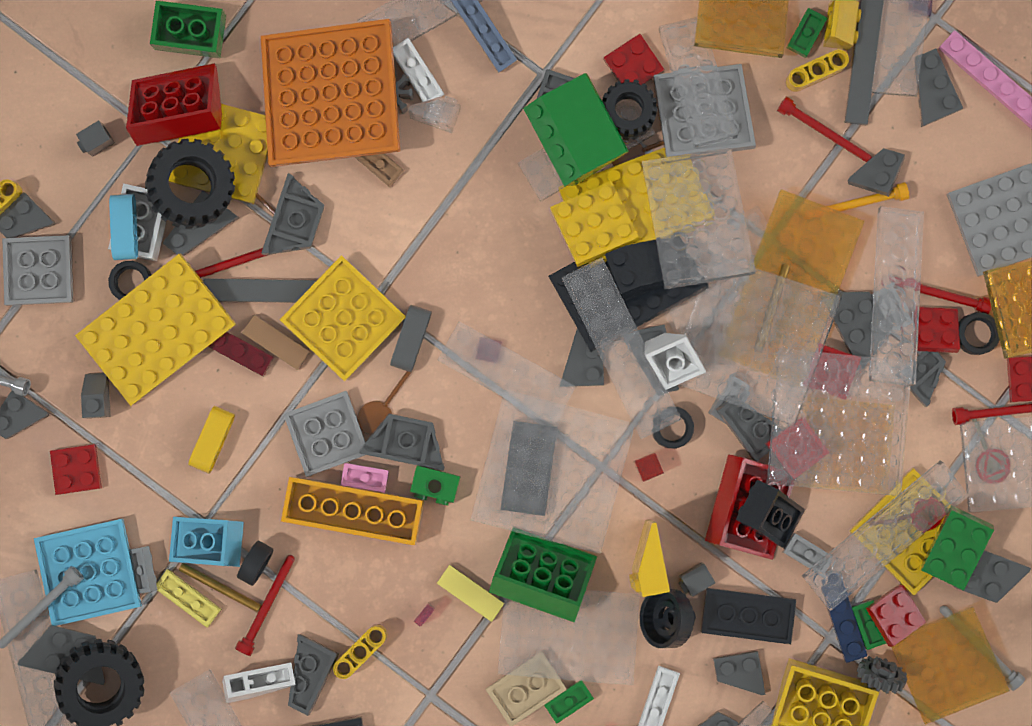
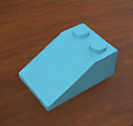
(206, 541)

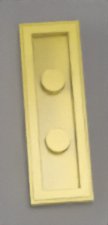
(470, 593)
(187, 598)

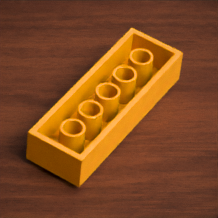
(352, 510)

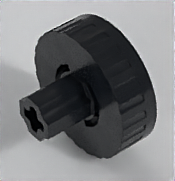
(677, 618)

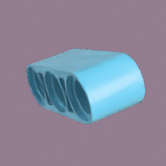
(123, 227)

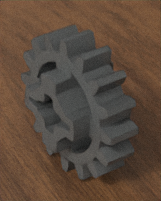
(881, 674)

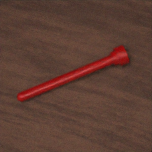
(789, 108)
(235, 261)
(981, 304)
(962, 415)
(246, 644)

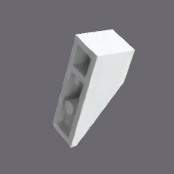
(257, 682)

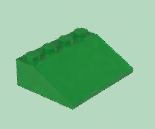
(575, 130)
(543, 575)

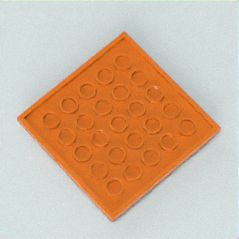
(330, 93)

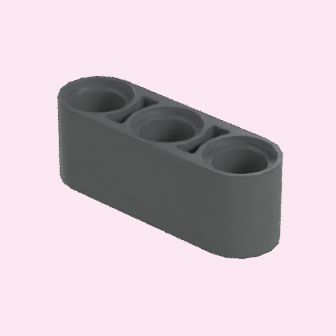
(410, 338)

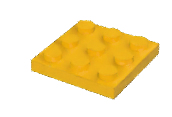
(594, 223)

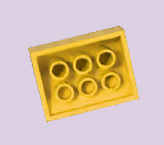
(648, 567)
(822, 698)

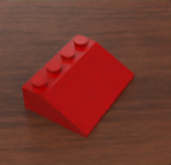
(174, 105)
(733, 491)

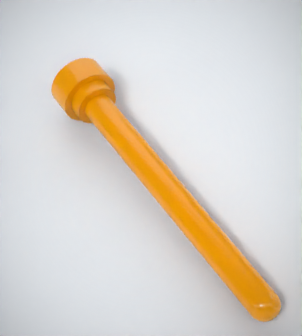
(899, 192)

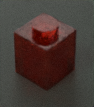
(648, 467)

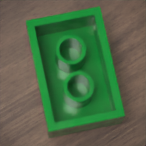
(188, 29)
(957, 547)

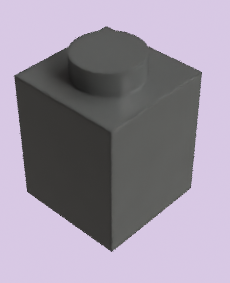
(94, 139)
(696, 579)

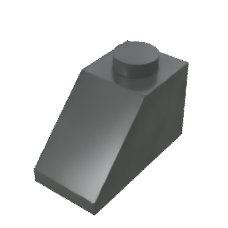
(95, 396)

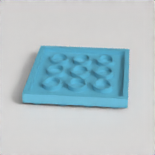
(103, 560)

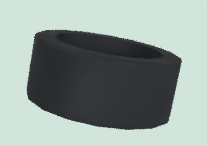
(119, 269)
(993, 341)
(684, 439)
(255, 563)

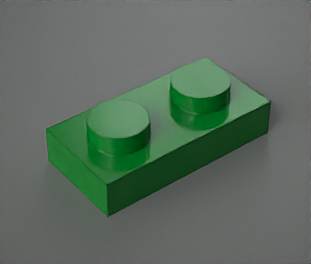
(806, 32)
(869, 632)
(569, 701)

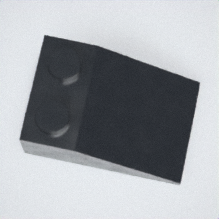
(636, 269)
(770, 513)

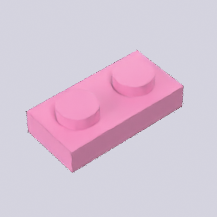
(364, 477)

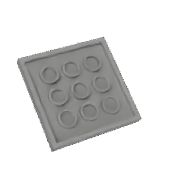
(673, 123)
(996, 218)

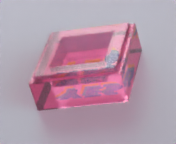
(425, 613)

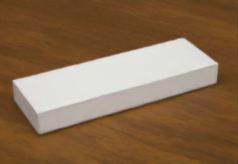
(416, 71)
(659, 697)

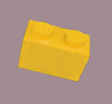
(841, 24)

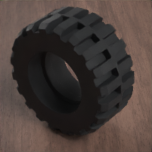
(210, 163)
(88, 657)

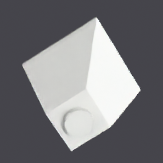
(673, 358)

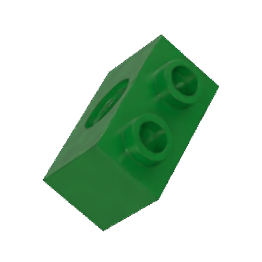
(424, 476)

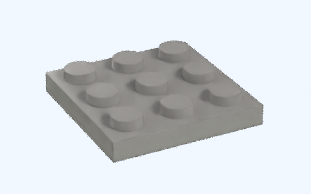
(37, 270)
(325, 433)

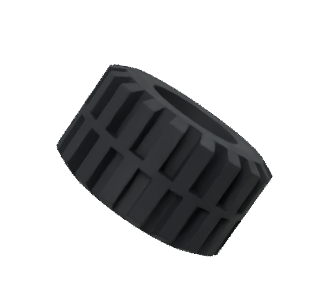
(642, 96)

